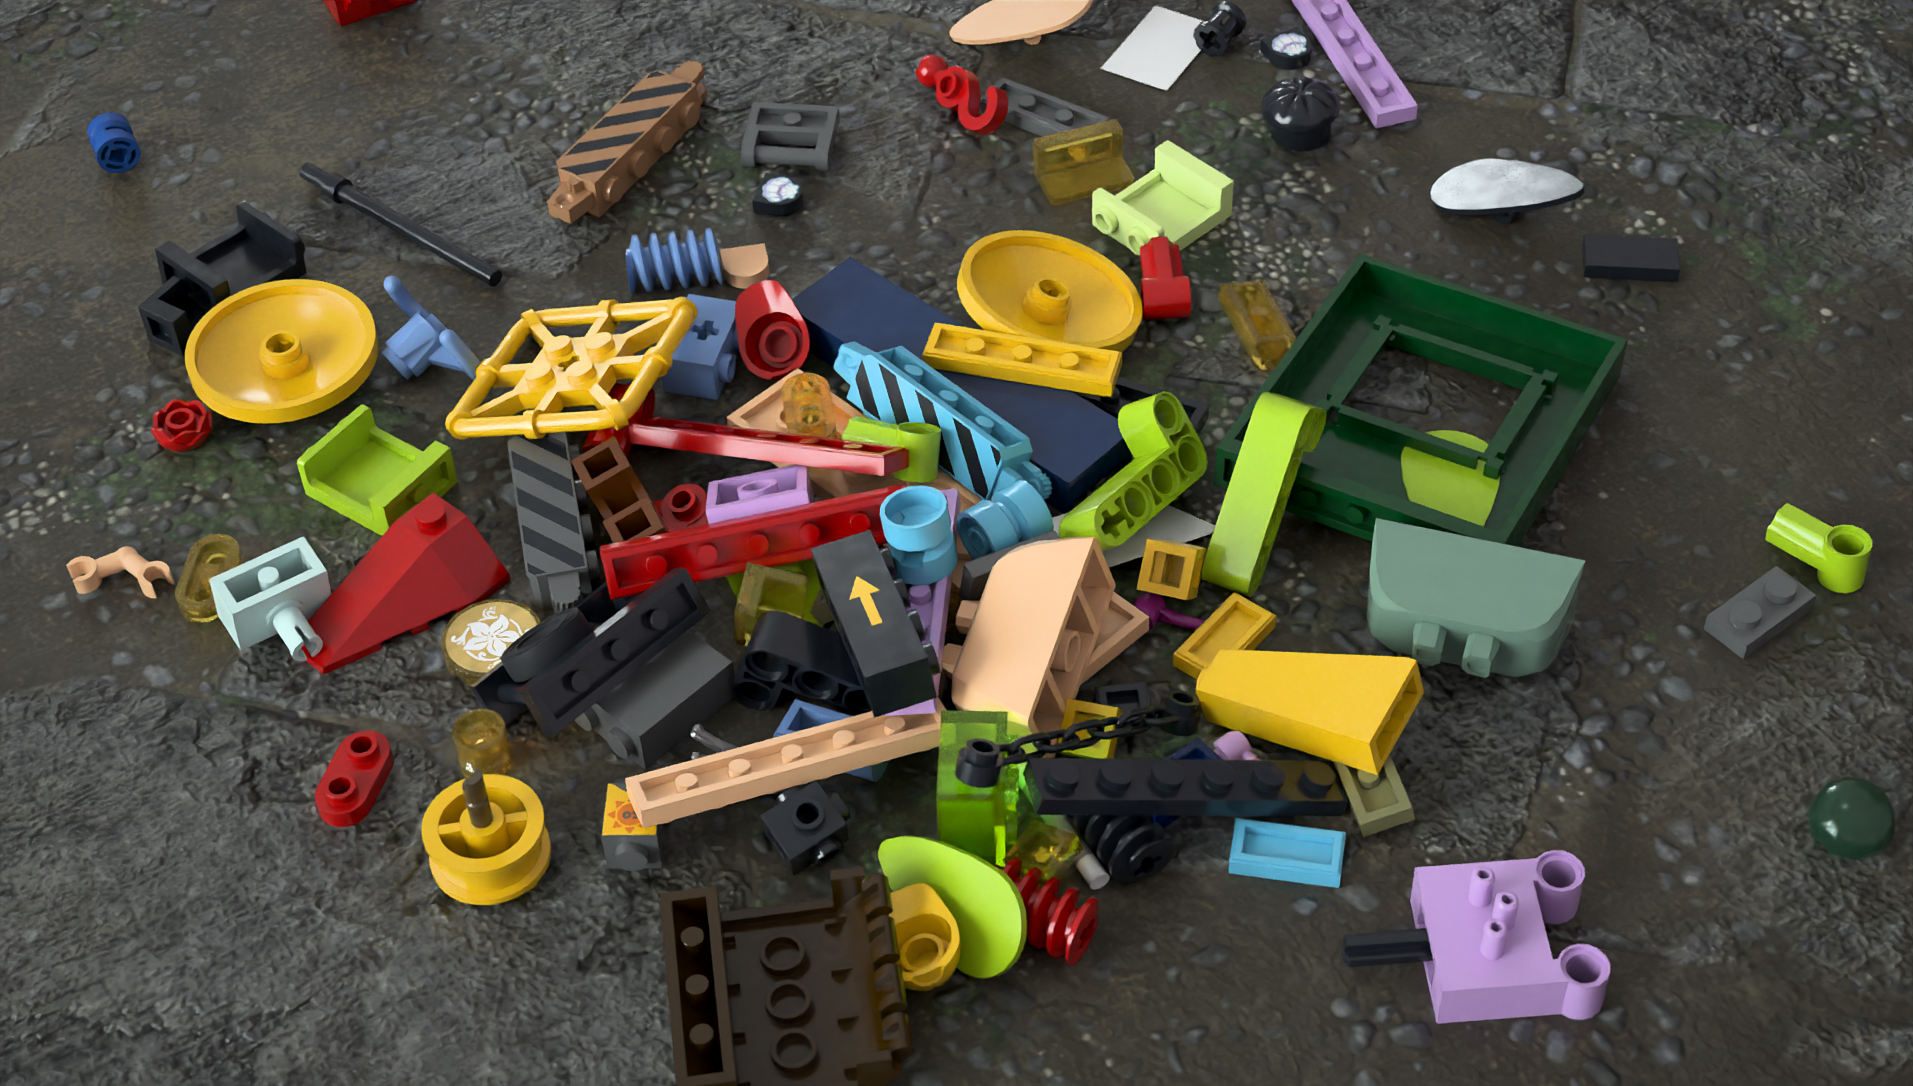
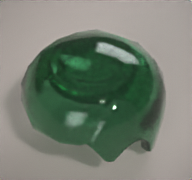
(1852, 818)

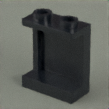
(239, 259)

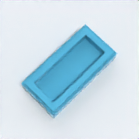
(1287, 852)

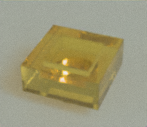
(1045, 848)

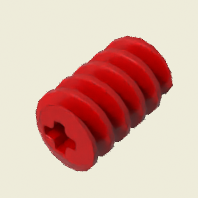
(1051, 919)

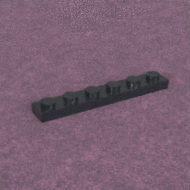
(1184, 787)

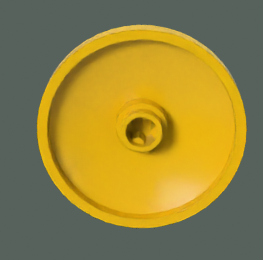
(1048, 290)
(281, 351)

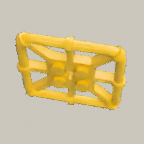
(573, 370)

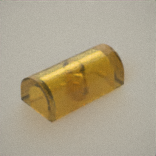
(1257, 322)

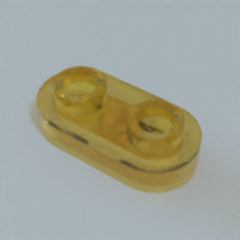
(808, 406)
(205, 560)

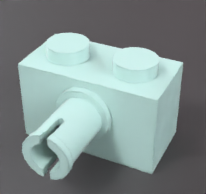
(274, 597)

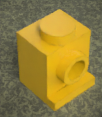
(1171, 568)

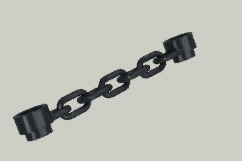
(981, 763)

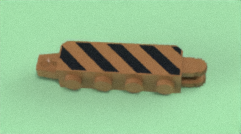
(627, 142)

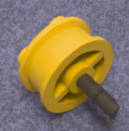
(486, 839)

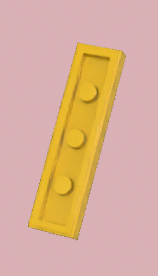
(1023, 359)

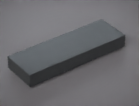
(1042, 112)

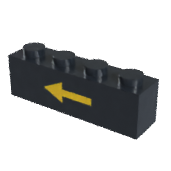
(875, 624)

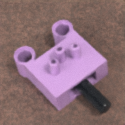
(1489, 942)

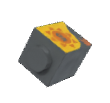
(624, 839)

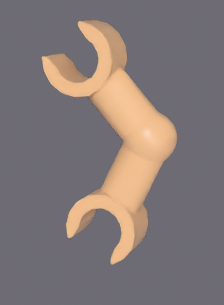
(123, 559)

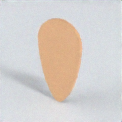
(1016, 20)

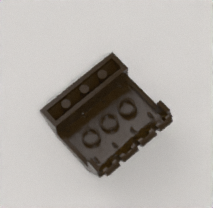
(787, 988)

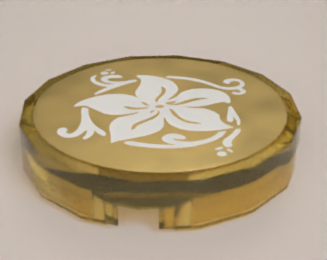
(481, 634)

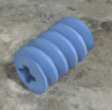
(673, 260)

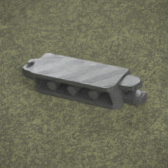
(551, 521)

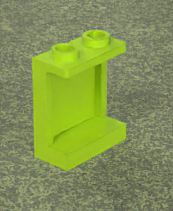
(373, 472)

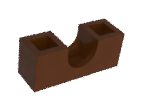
(618, 492)

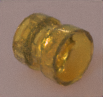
(482, 743)

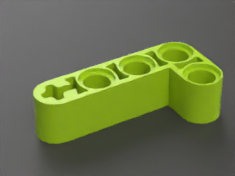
(1164, 465)
(1260, 490)

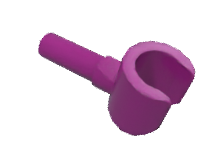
(1156, 609)

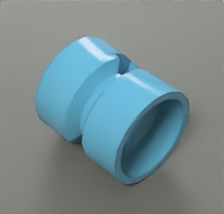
(1006, 520)
(919, 534)

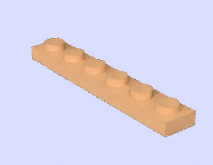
(779, 764)

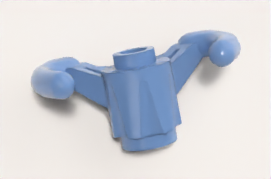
(424, 339)

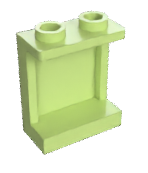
(1172, 201)

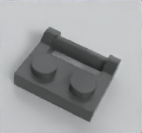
(790, 125)

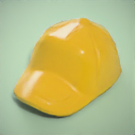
(925, 937)

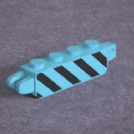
(974, 442)

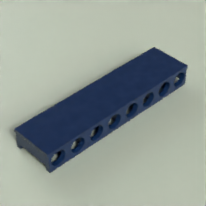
(1067, 434)

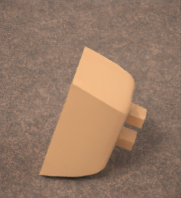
(1031, 634)

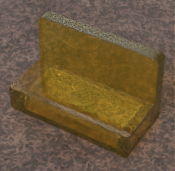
(1081, 161)
(770, 591)

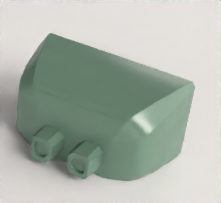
(1469, 600)

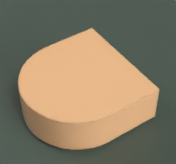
(745, 265)

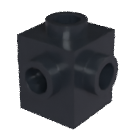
(807, 826)

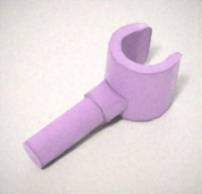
(1234, 747)

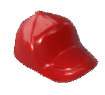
(771, 331)

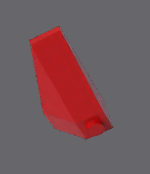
(414, 573)

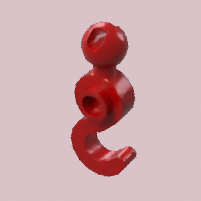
(960, 91)

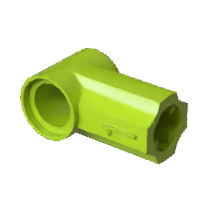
(917, 437)
(1837, 551)

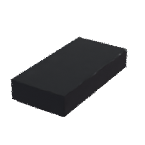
(1630, 258)

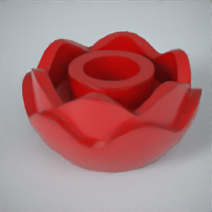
(182, 425)

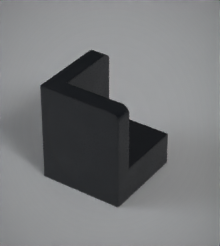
(170, 316)

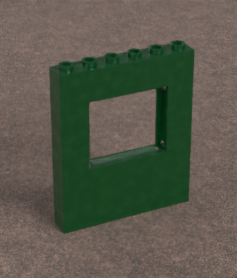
(1357, 463)

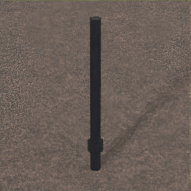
(341, 190)

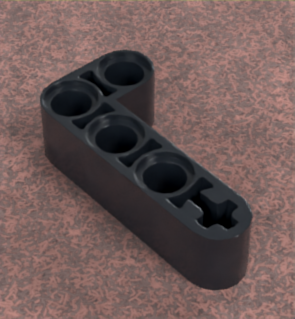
(803, 660)

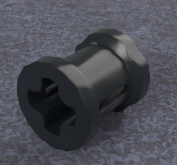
(1214, 25)

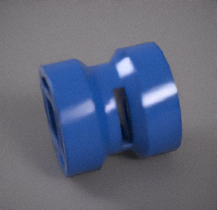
(113, 142)

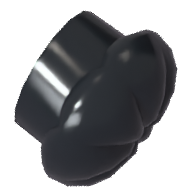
(1300, 113)

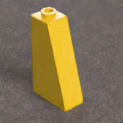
(1314, 702)

